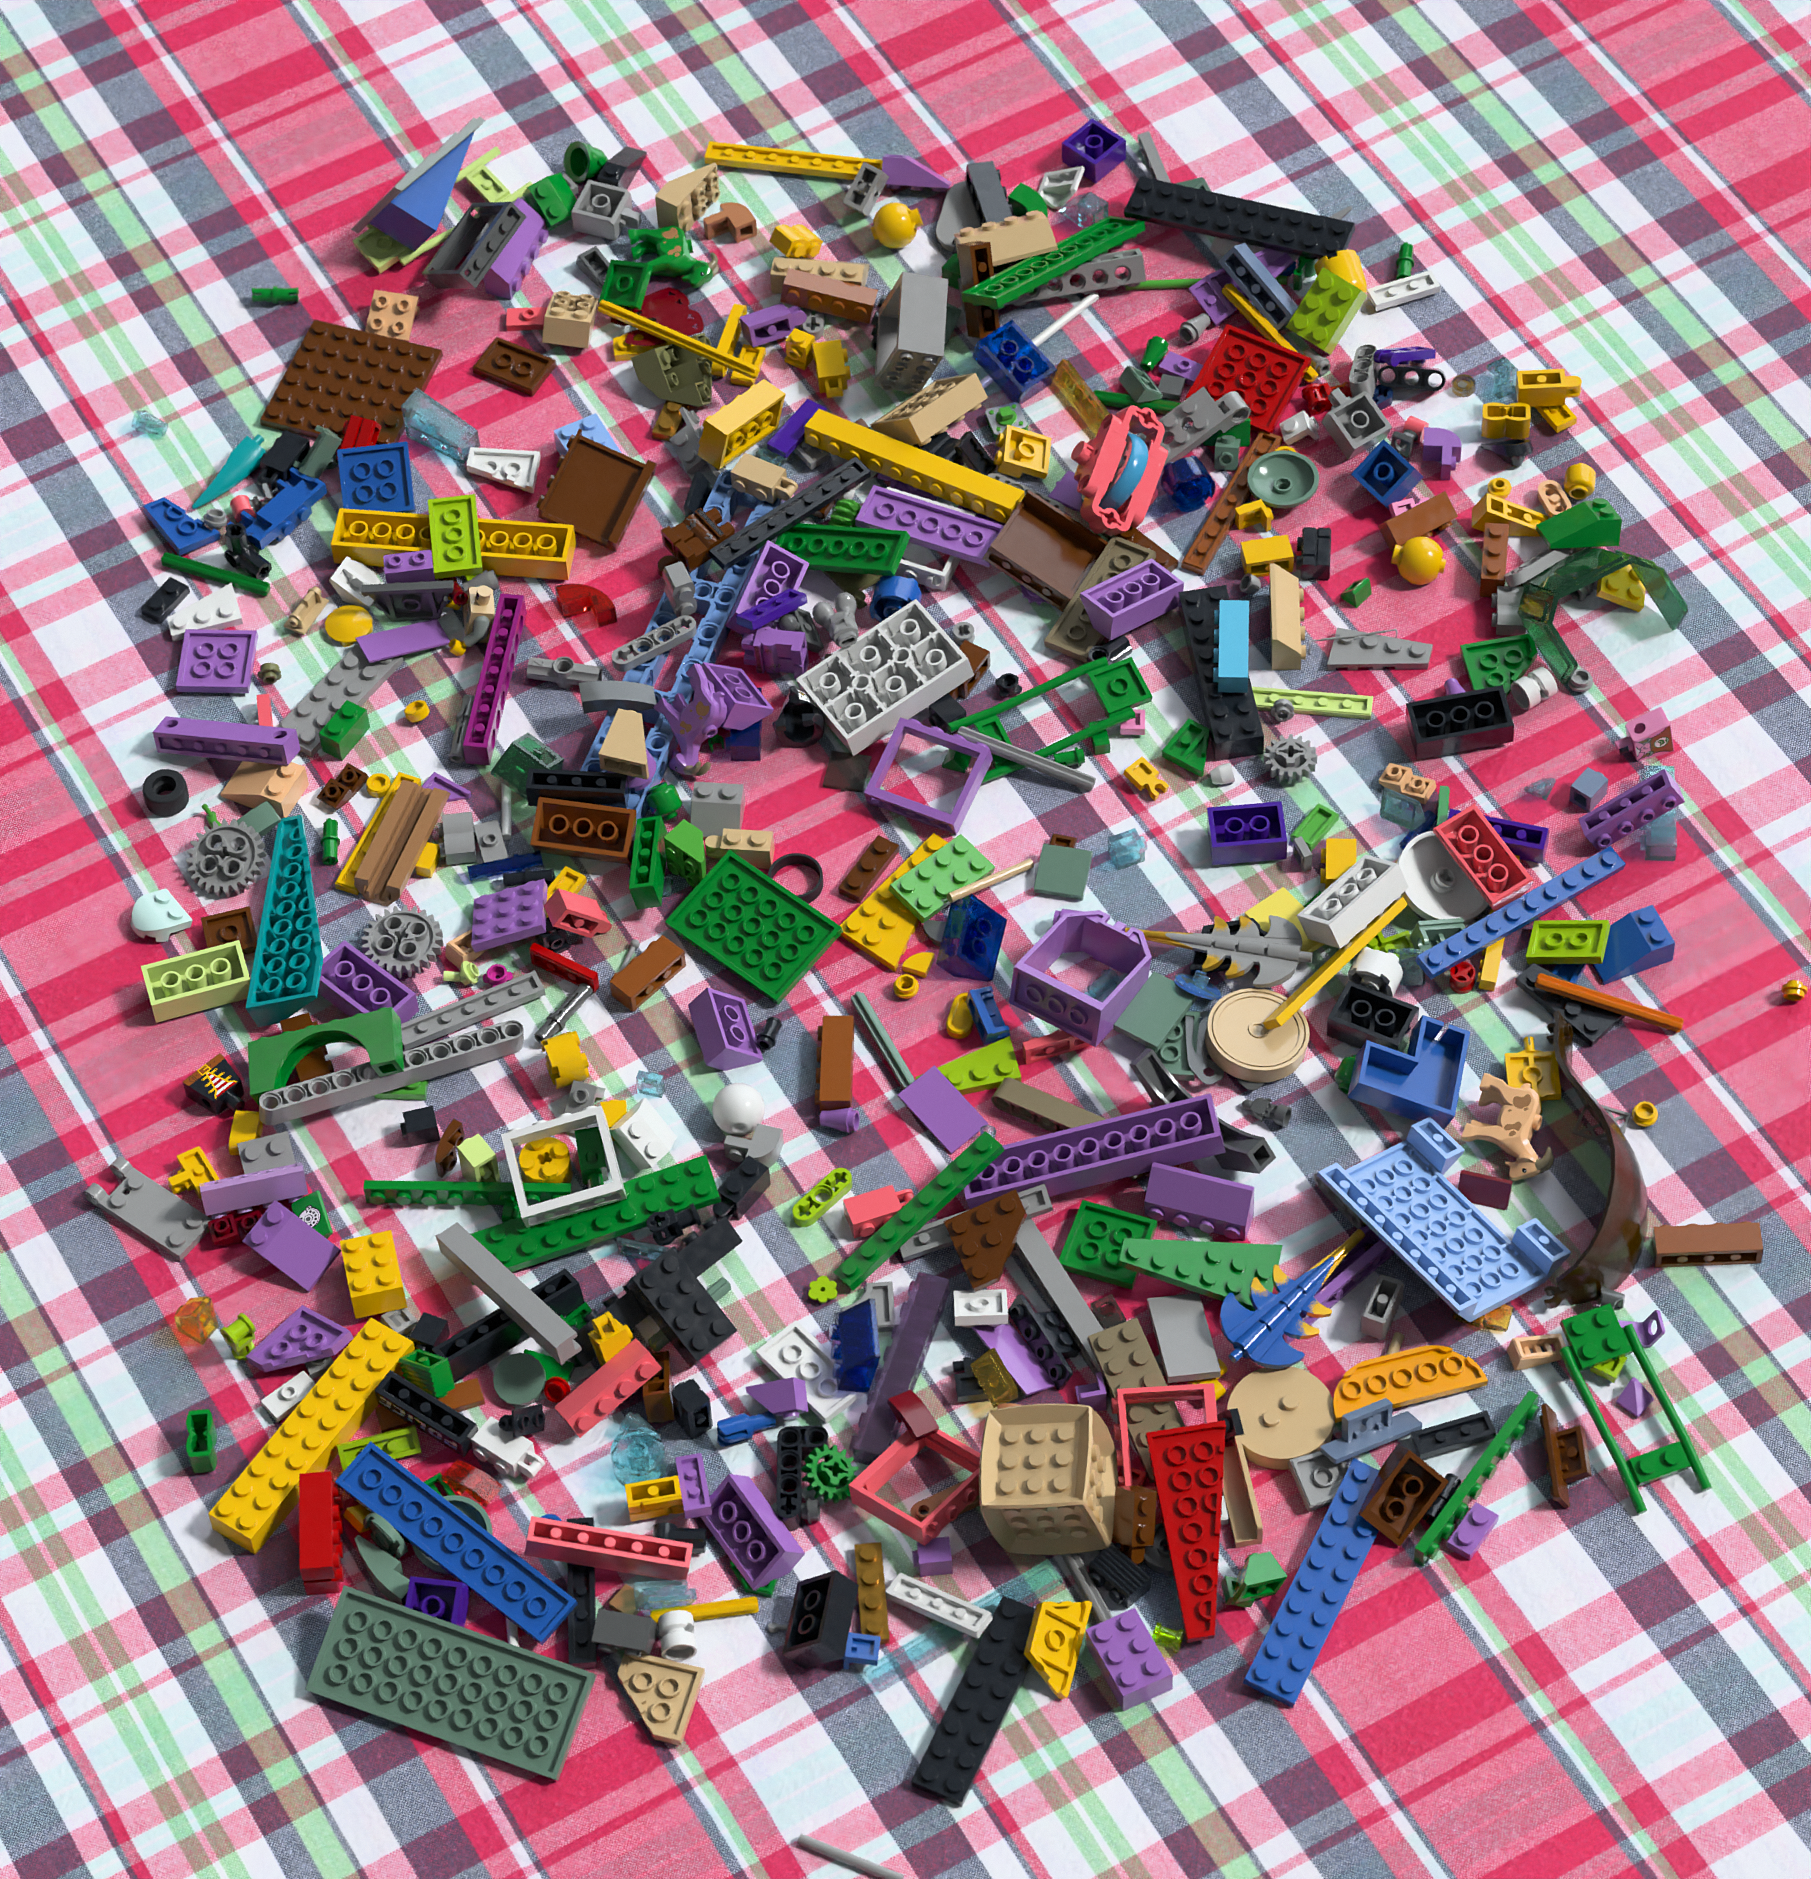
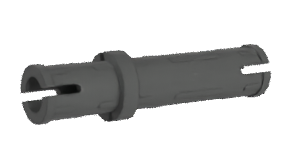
(557, 1020)

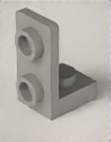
(582, 1096)

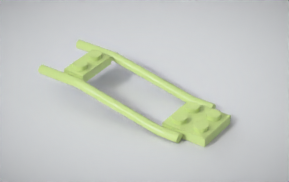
(385, 251)

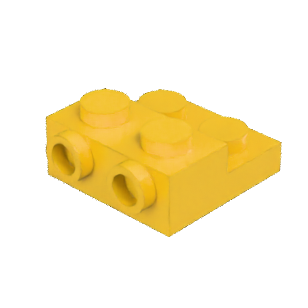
(1022, 453)

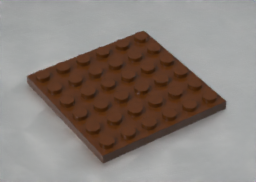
(349, 374)

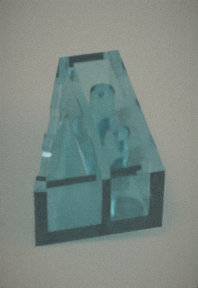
(438, 427)

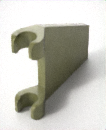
(854, 584)

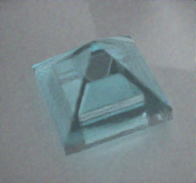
(1541, 788)

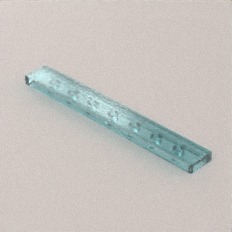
(944, 1638)

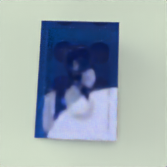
(1014, 362)

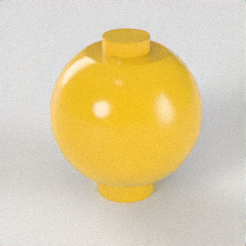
(896, 225)
(1419, 560)

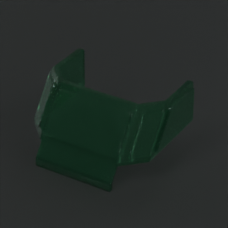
(1575, 572)

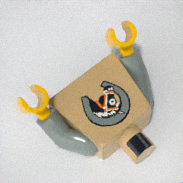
(477, 616)

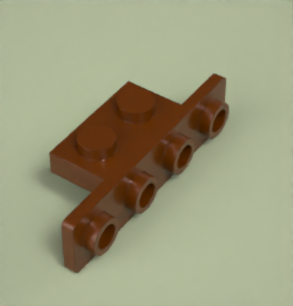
(1566, 1455)

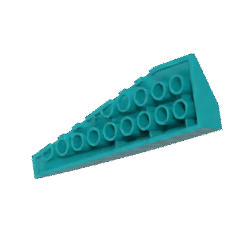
(289, 940)

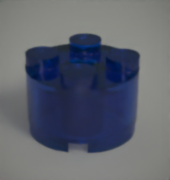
(1187, 483)

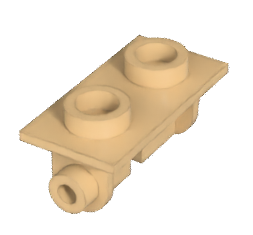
(307, 611)

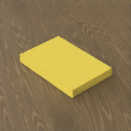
(1284, 906)

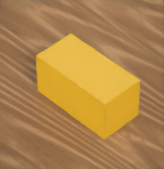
(428, 860)

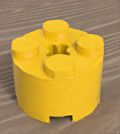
(565, 1059)
(545, 1162)

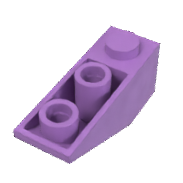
(909, 172)

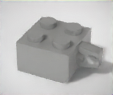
(604, 211)
(1355, 422)

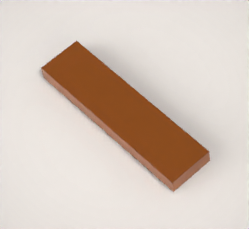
(462, 1397)

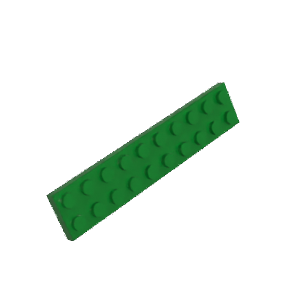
(1041, 268)
(655, 1192)

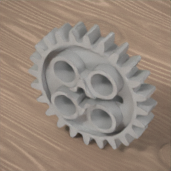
(220, 877)
(391, 932)

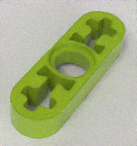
(820, 1208)

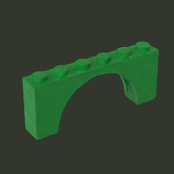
(276, 1056)

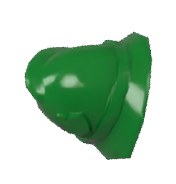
(583, 161)

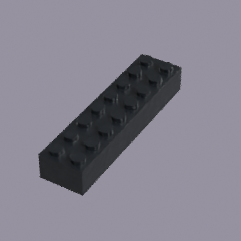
(1228, 715)

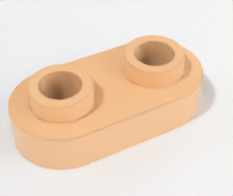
(1556, 502)

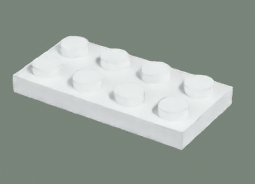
(802, 1356)

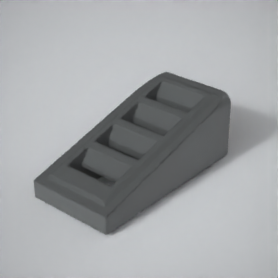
(589, 256)

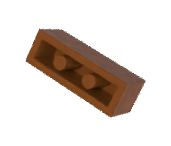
(1419, 521)
(1494, 558)
(647, 973)

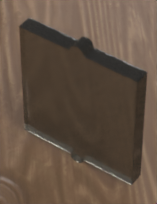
(847, 771)

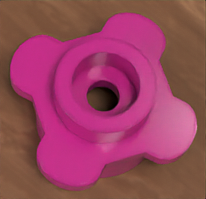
(497, 971)

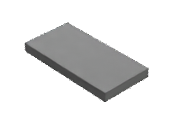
(1183, 1338)

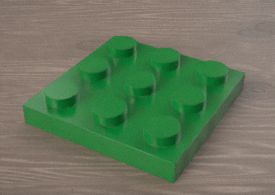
(1096, 1242)

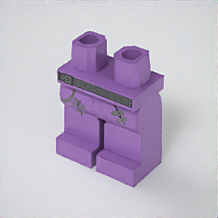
(776, 651)

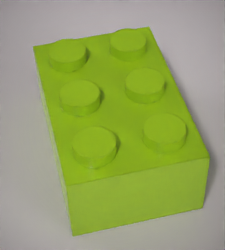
(1326, 310)

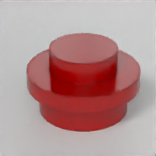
(556, 1389)

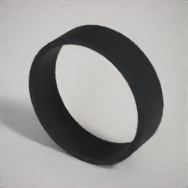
(803, 859)

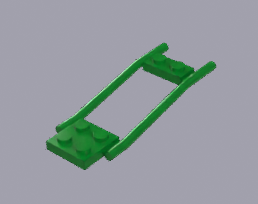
(1116, 686)
(1598, 1339)

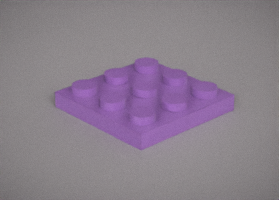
(217, 661)
(509, 915)

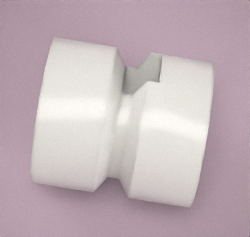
(1533, 689)
(677, 1635)

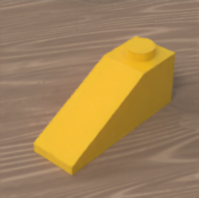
(1497, 510)

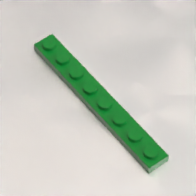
(459, 1193)
(919, 1211)
(1472, 1484)

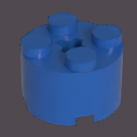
(891, 595)

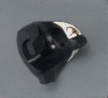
(799, 721)

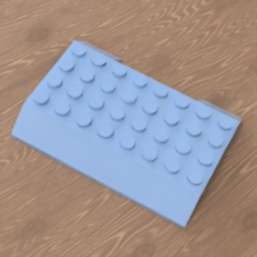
(1439, 1229)

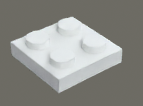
(980, 1307)

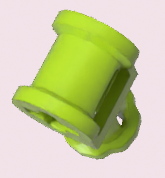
(240, 1335)

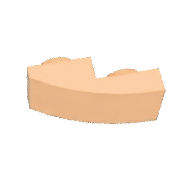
(1404, 782)

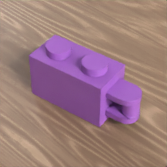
(771, 323)

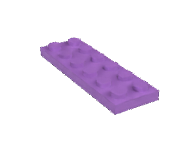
(929, 524)

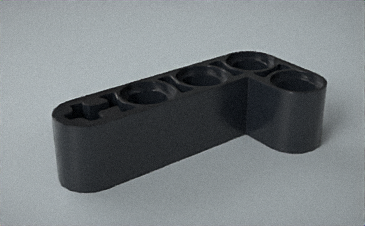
(792, 1477)

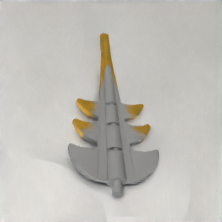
(1275, 953)

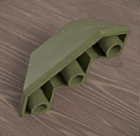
(676, 373)

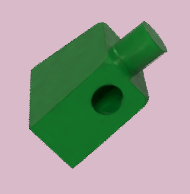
(591, 1156)

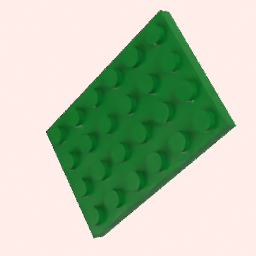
(754, 927)

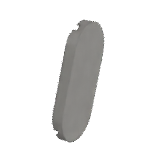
(955, 215)

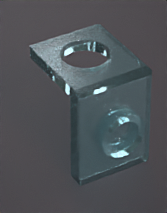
(1411, 970)

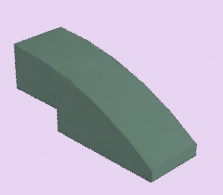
(383, 1571)

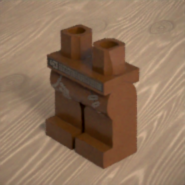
(695, 537)

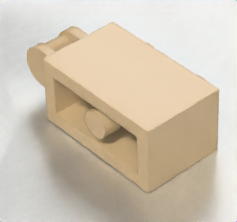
(762, 479)
(751, 845)

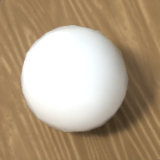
(738, 1109)

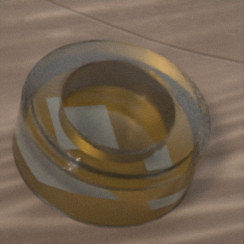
(1463, 385)

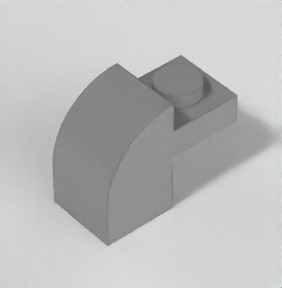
(763, 1147)

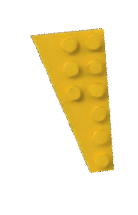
(882, 922)

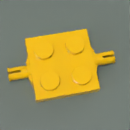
(1535, 1068)

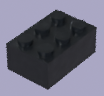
(1371, 1016)
(820, 1619)

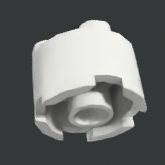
(1376, 971)

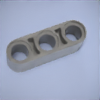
(1364, 371)

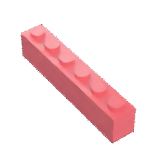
(608, 1549)

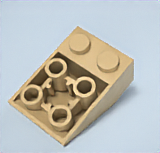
(687, 197)
(570, 319)

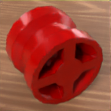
(1466, 973)

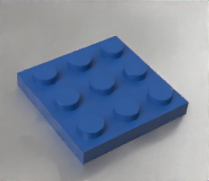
(377, 478)

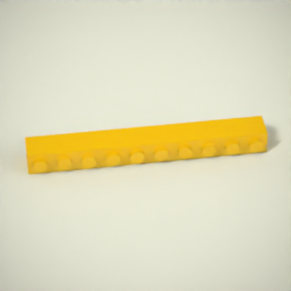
(913, 466)

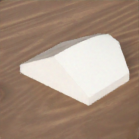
(1060, 186)
(349, 581)

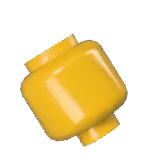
(1579, 481)

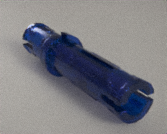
(505, 865)

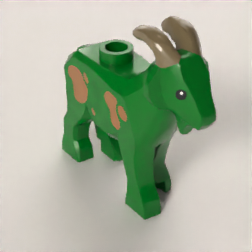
(672, 254)

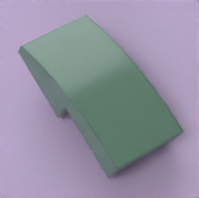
(261, 818)

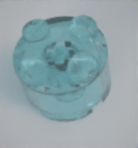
(638, 1456)

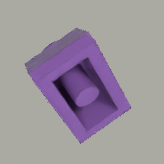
(782, 1397)

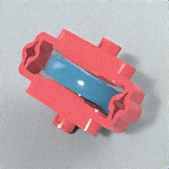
(1120, 470)

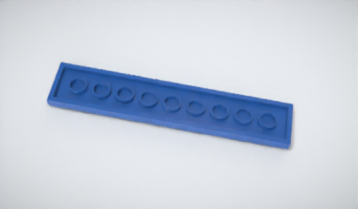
(456, 1543)
(1316, 1592)

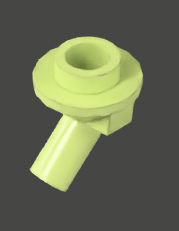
(468, 974)

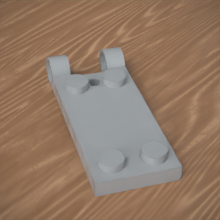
(151, 1210)

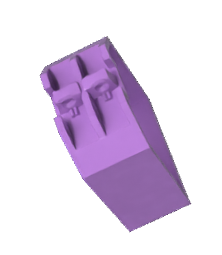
(1066, 1006)

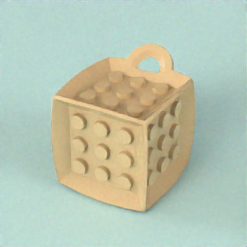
(1048, 1479)

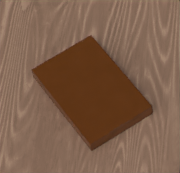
(514, 366)

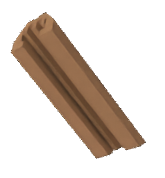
(399, 842)

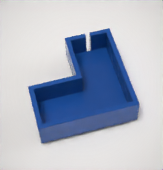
(1414, 1083)

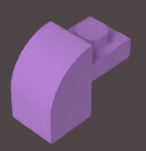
(1444, 447)

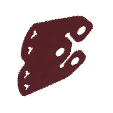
(667, 313)

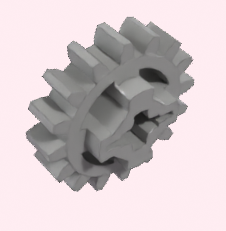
(1290, 758)

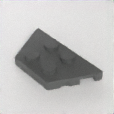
(410, 600)

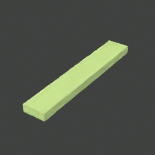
(1316, 702)

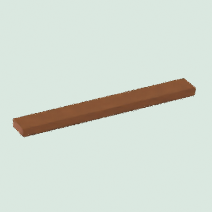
(1223, 514)

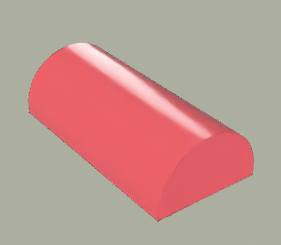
(1484, 857)

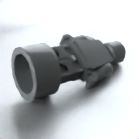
(1263, 1109)

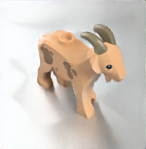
(1514, 1126)

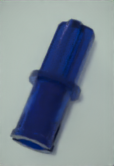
(1430, 818)

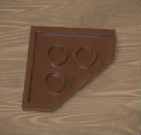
(987, 1237)

